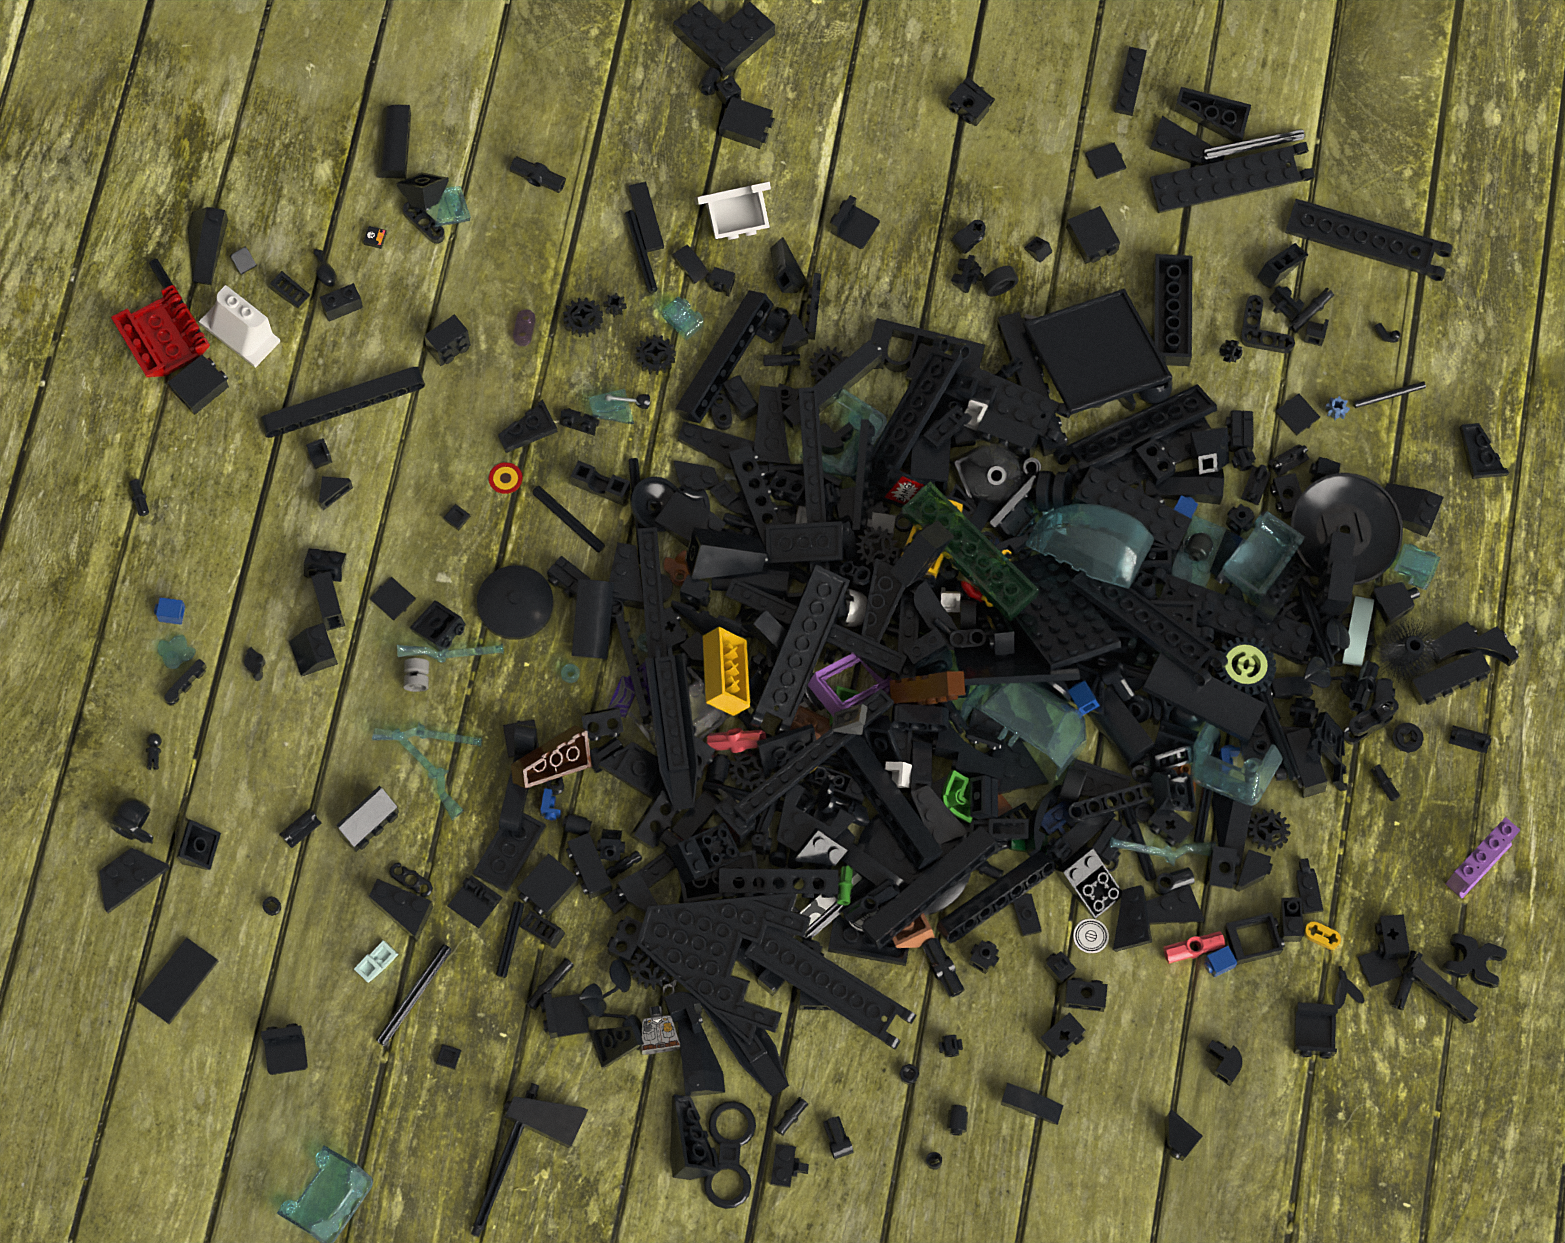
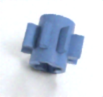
(1340, 406)

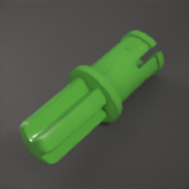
(845, 885)

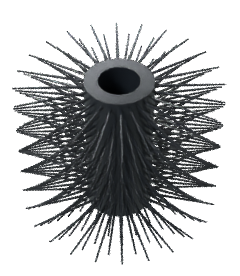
(990, 472)
(1406, 651)

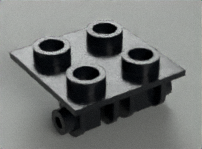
(474, 901)

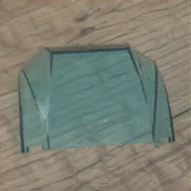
(1034, 716)

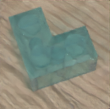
(1418, 565)

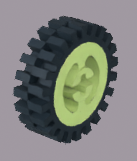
(1249, 654)

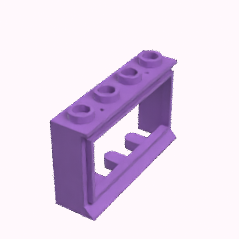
(827, 695)
(1483, 858)

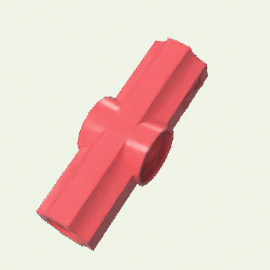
(735, 740)
(1182, 951)

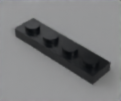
(1130, 81)

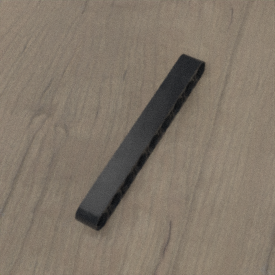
(342, 402)

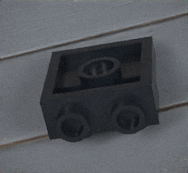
(438, 626)

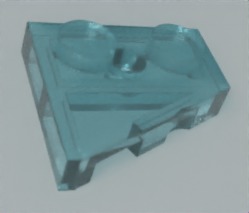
(452, 207)
(612, 410)

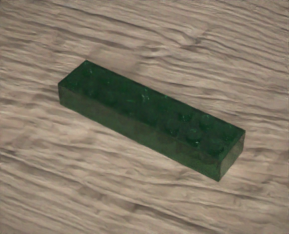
(973, 553)

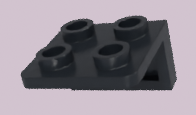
(853, 224)
(984, 730)
(564, 1016)
(285, 1049)

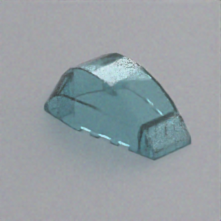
(1094, 539)

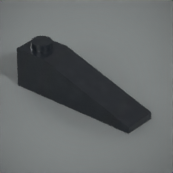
(689, 1148)

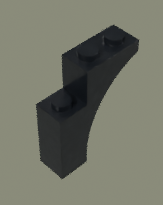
(1466, 641)

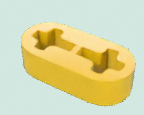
(1324, 931)

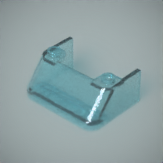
(847, 463)
(1240, 784)

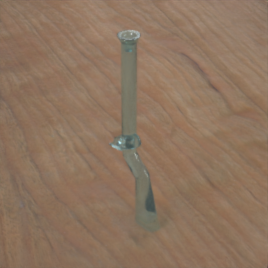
(403, 650)
(382, 734)
(451, 806)
(1170, 856)

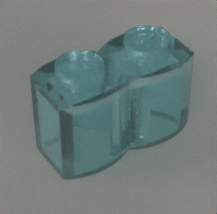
(683, 318)

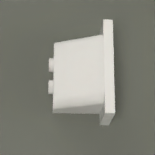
(736, 211)
(240, 327)

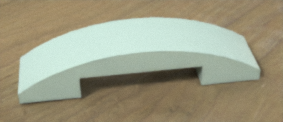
(1358, 631)

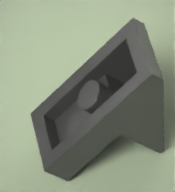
(850, 720)

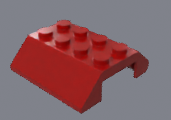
(162, 334)

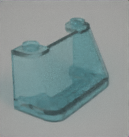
(1263, 556)
(329, 1197)

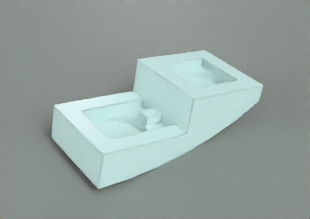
(376, 961)

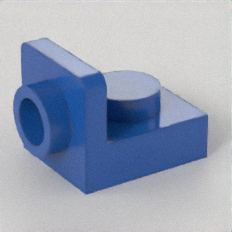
(1227, 752)
(548, 803)

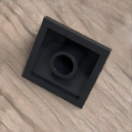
(198, 845)

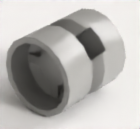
(416, 675)

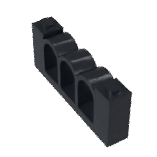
(885, 330)

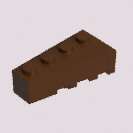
(928, 688)
(554, 759)

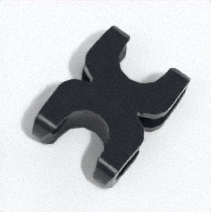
(1370, 720)
(1474, 960)

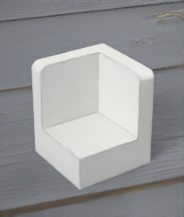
(977, 412)
(950, 600)
(900, 773)

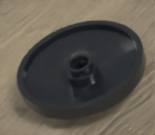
(515, 602)

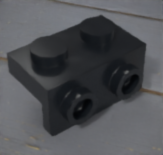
(323, 560)

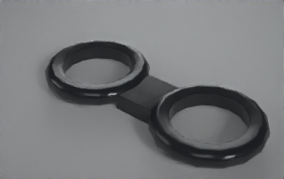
(730, 1154)

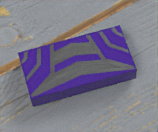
(622, 697)

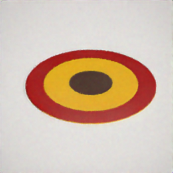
(505, 478)

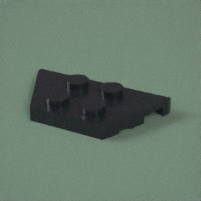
(1094, 681)
(635, 768)
(128, 876)

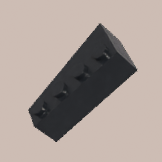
(1214, 112)

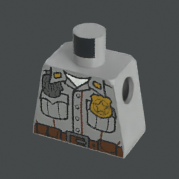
(659, 1033)

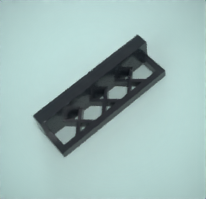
(1441, 991)

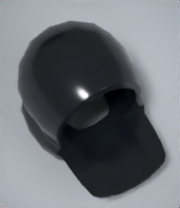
(130, 818)

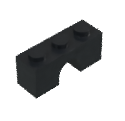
(587, 478)

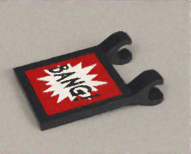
(900, 489)

